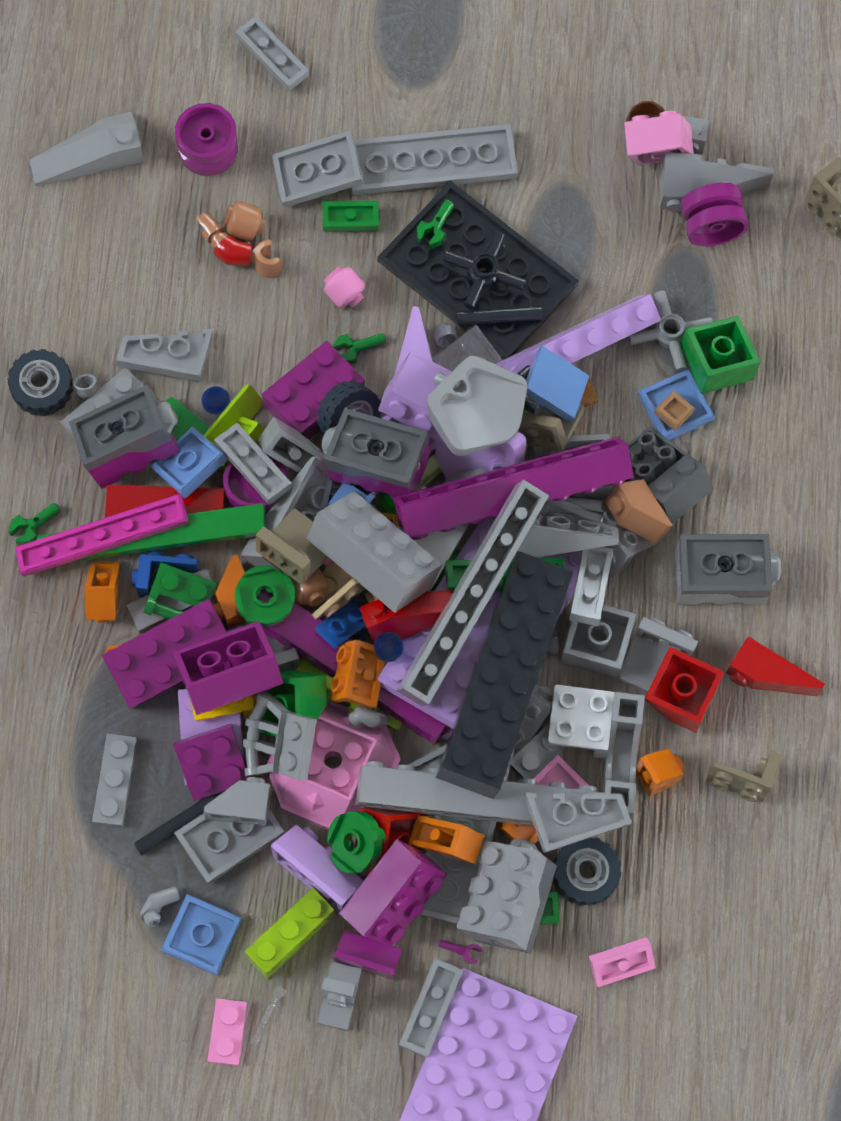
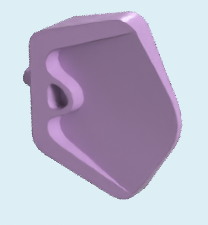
(490, 459)

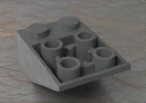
(669, 472)

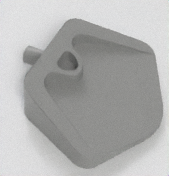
(477, 405)

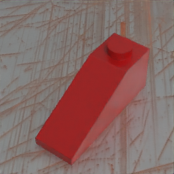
(410, 619)
(766, 670)

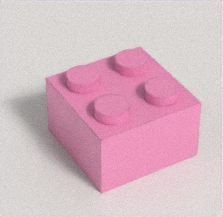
(653, 137)

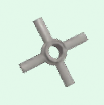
(667, 340)

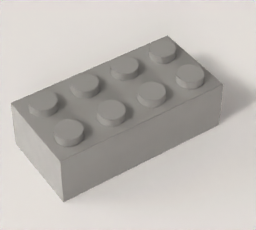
(374, 551)

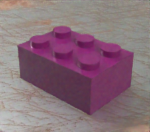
(299, 392)
(228, 667)
(393, 893)

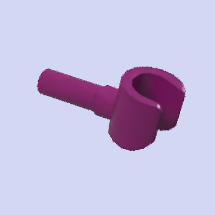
(461, 950)

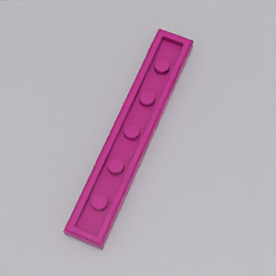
(101, 535)

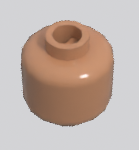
(244, 221)
(312, 591)

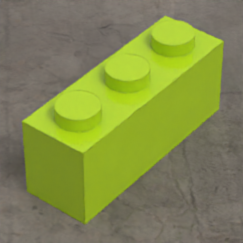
(290, 933)

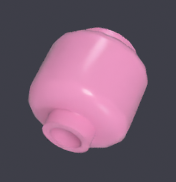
(344, 287)

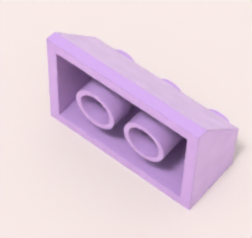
(408, 392)
(313, 866)

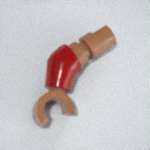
(239, 253)

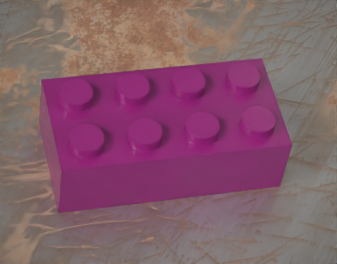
(147, 662)

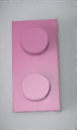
(622, 962)
(227, 1032)

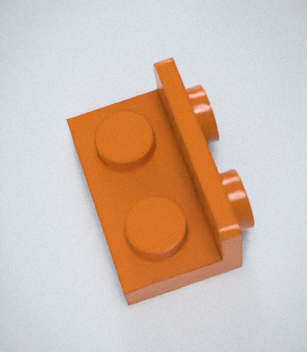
(357, 674)

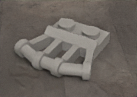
(292, 744)

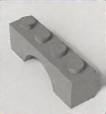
(623, 747)

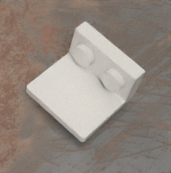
(581, 718)

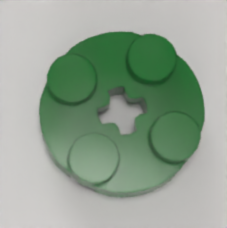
(274, 582)
(369, 839)

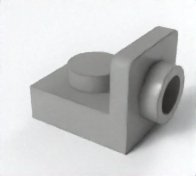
(699, 132)

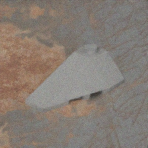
(686, 172)
(308, 495)

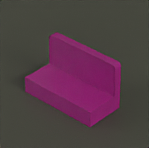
(367, 955)

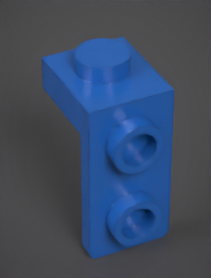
(148, 563)
(343, 625)

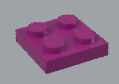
(211, 761)

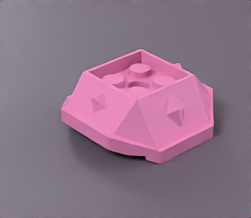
(330, 790)

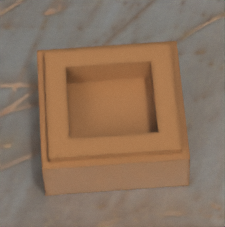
(674, 410)

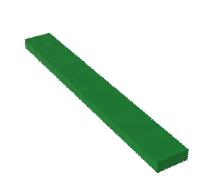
(202, 528)

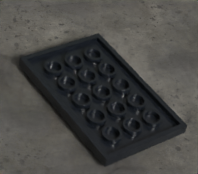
(446, 286)

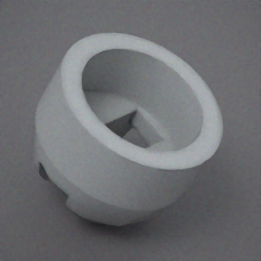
(444, 334)
(82, 380)

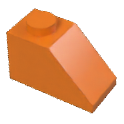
(226, 590)
(102, 591)
(659, 771)
(446, 839)

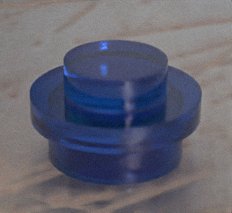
(215, 400)
(388, 646)

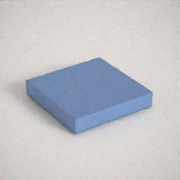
(556, 384)
(686, 387)
(192, 465)
(202, 935)

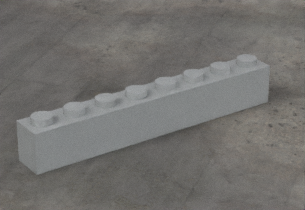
(472, 593)
(422, 793)

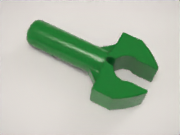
(436, 224)
(356, 346)
(32, 524)

